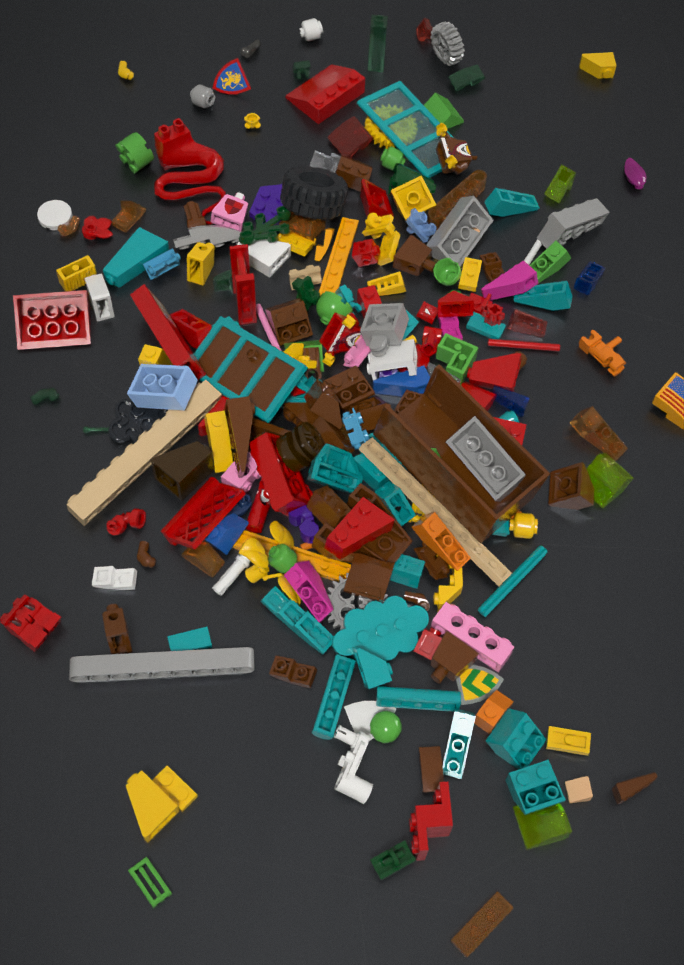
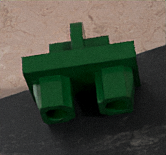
(306, 291)
(392, 860)

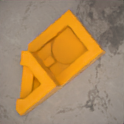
(322, 249)

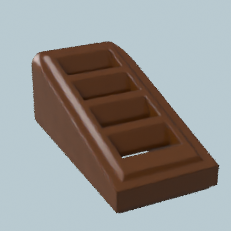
(626, 789)

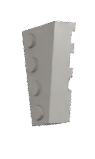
(572, 222)

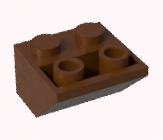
(289, 321)
(350, 387)

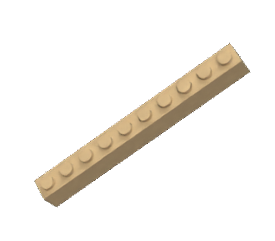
(138, 456)

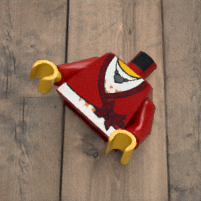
(339, 335)

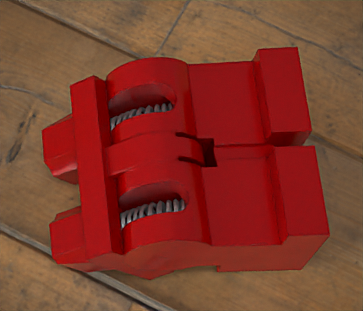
(23, 614)

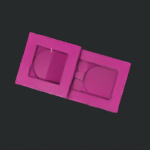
(450, 326)

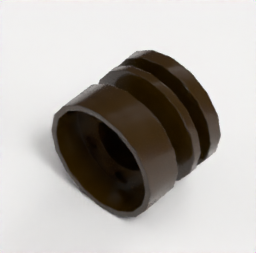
(300, 446)

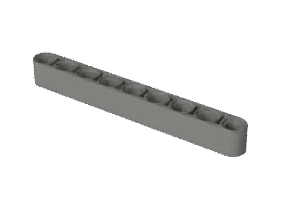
(161, 664)

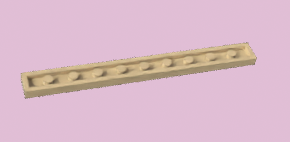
(427, 504)

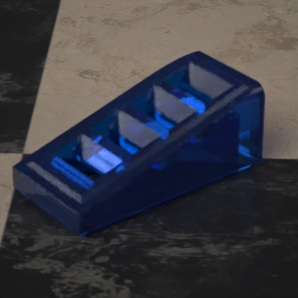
(588, 279)
(511, 400)

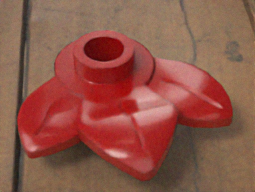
(96, 228)

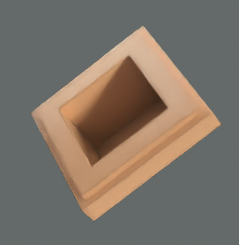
(579, 790)

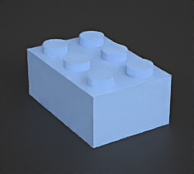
(162, 386)

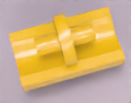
(377, 225)

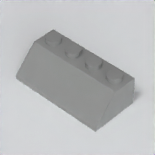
(455, 235)
(486, 459)

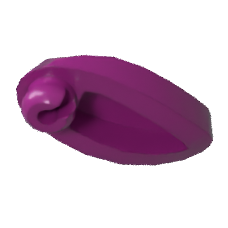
(635, 173)

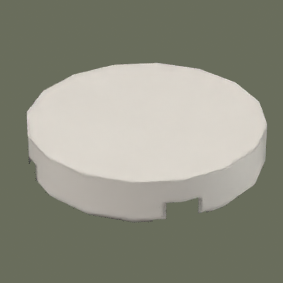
(53, 214)

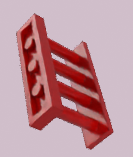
(243, 284)

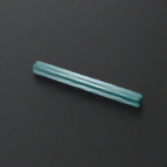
(512, 581)

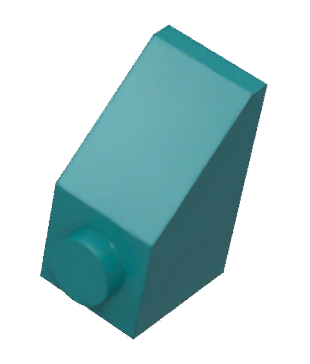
(372, 668)

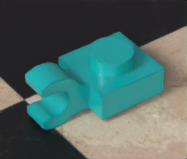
(347, 296)

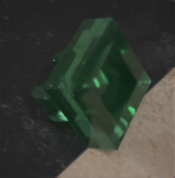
(301, 67)

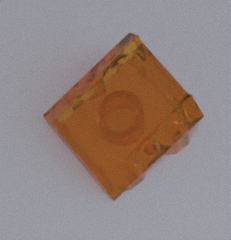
(305, 227)

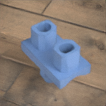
(418, 225)

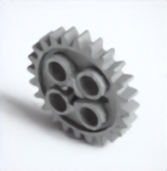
(340, 604)

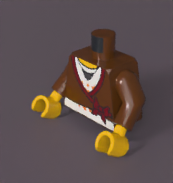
(453, 153)

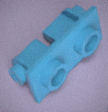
(162, 263)
(354, 421)

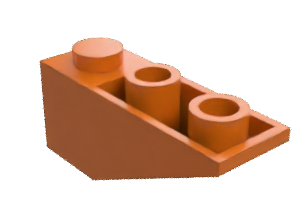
(441, 540)

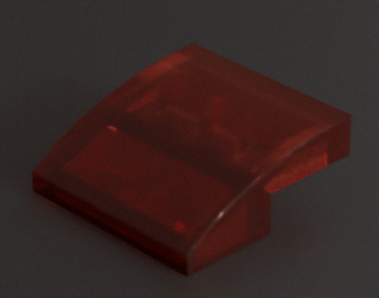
(350, 137)

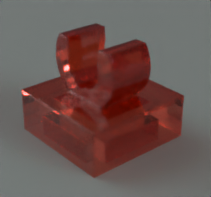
(424, 30)

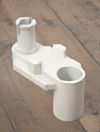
(347, 781)

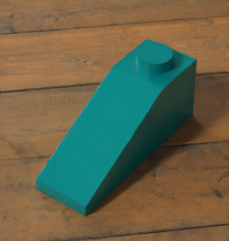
(508, 202)
(547, 296)

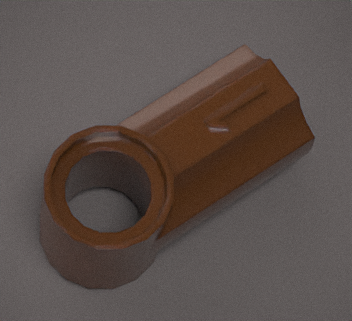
(193, 215)
(313, 352)

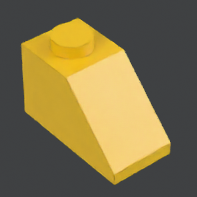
(598, 64)

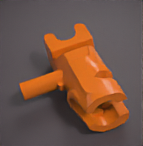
(603, 352)

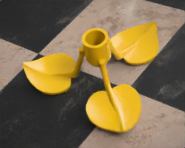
(256, 554)

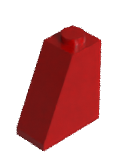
(496, 371)

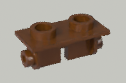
(436, 566)

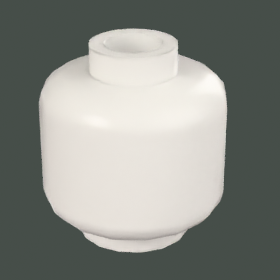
(311, 29)

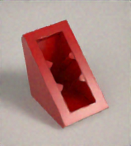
(455, 305)

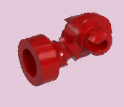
(119, 523)

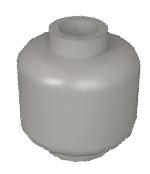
(202, 96)

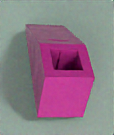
(513, 282)
(310, 589)

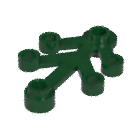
(249, 236)

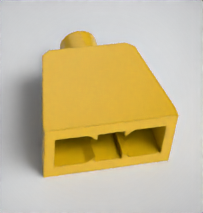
(202, 256)

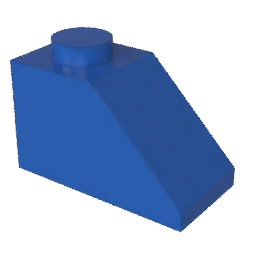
(227, 533)

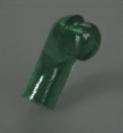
(43, 393)

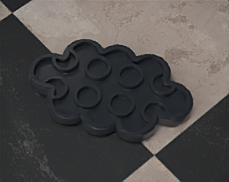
(132, 421)

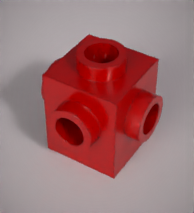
(365, 252)

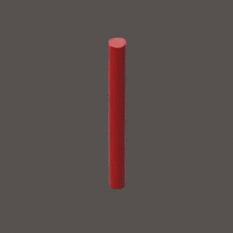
(523, 345)

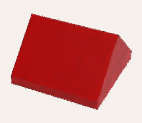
(374, 199)

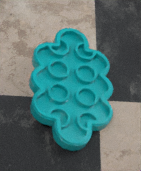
(381, 628)

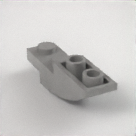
(216, 234)

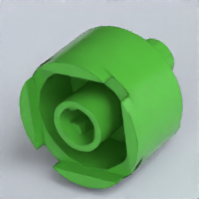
(134, 152)

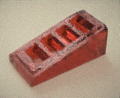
(516, 324)

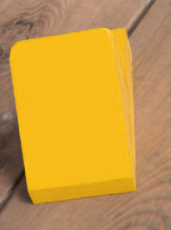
(296, 351)

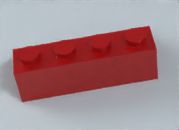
(282, 484)

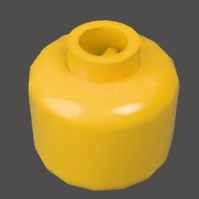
(523, 525)

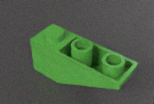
(550, 261)

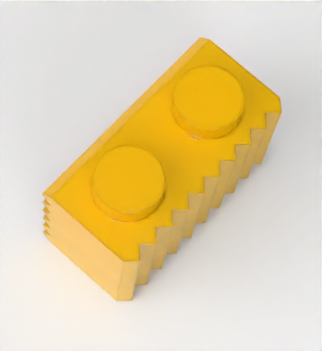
(74, 274)

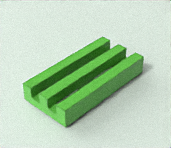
(160, 897)

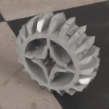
(447, 43)

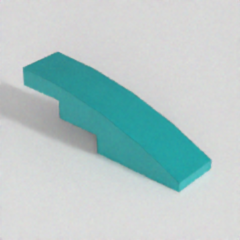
(298, 620)

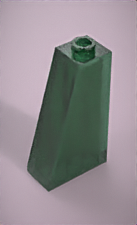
(377, 43)

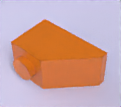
(492, 711)

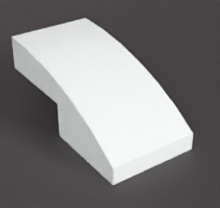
(111, 578)

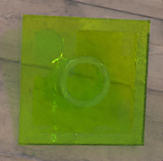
(543, 825)

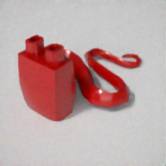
(178, 149)

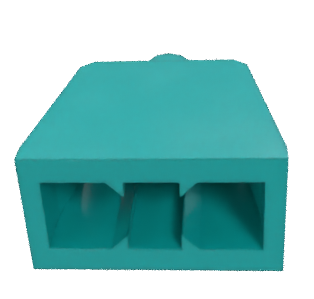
(393, 497)

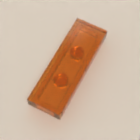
(482, 924)

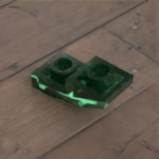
(466, 76)
(223, 281)

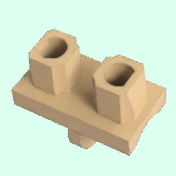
(311, 271)

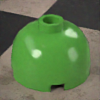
(329, 304)

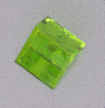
(607, 478)

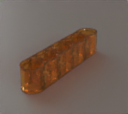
(471, 186)

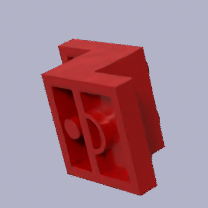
(431, 821)

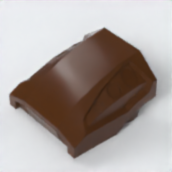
(368, 577)

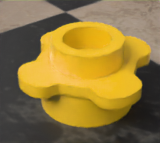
(252, 121)

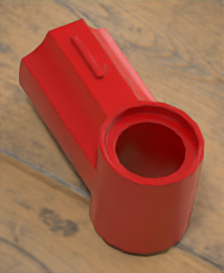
(430, 340)

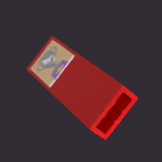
(166, 331)

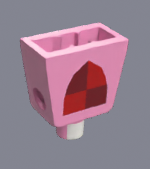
(230, 211)

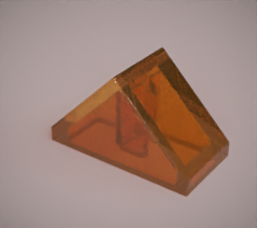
(204, 558)

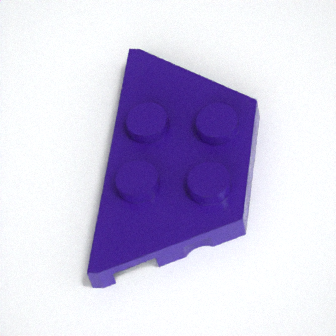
(267, 202)

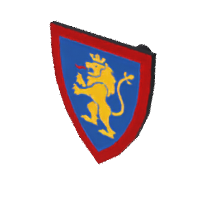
(231, 79)

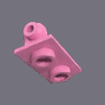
(356, 356)

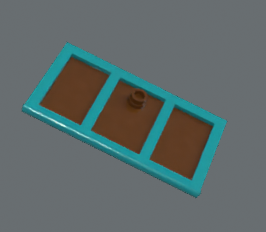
(248, 366)

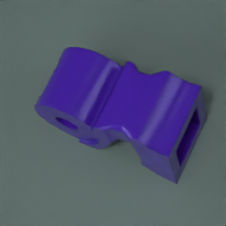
(303, 517)

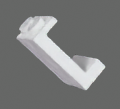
(396, 357)

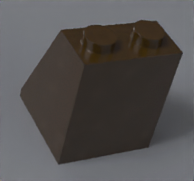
(183, 468)

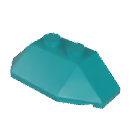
(336, 469)

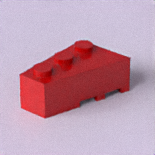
(358, 527)

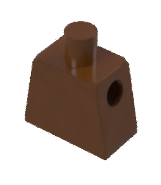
(413, 257)
(116, 625)
(452, 658)

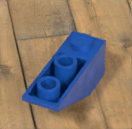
(401, 381)

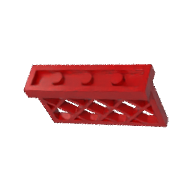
(193, 513)

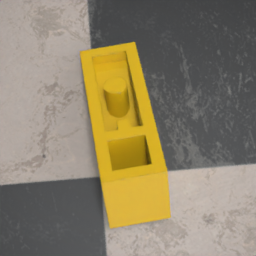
(219, 440)

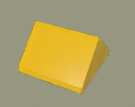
(413, 195)

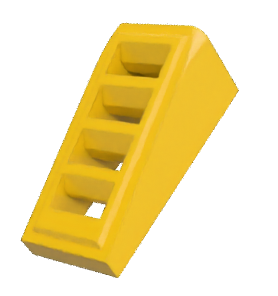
(391, 279)

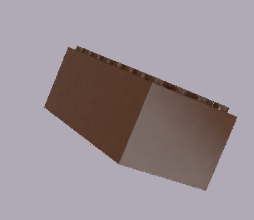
(428, 425)

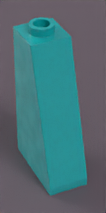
(130, 258)

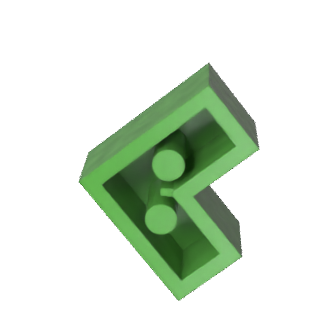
(457, 354)

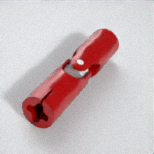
(258, 510)

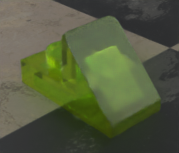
(561, 182)

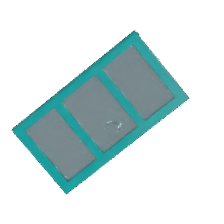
(406, 125)

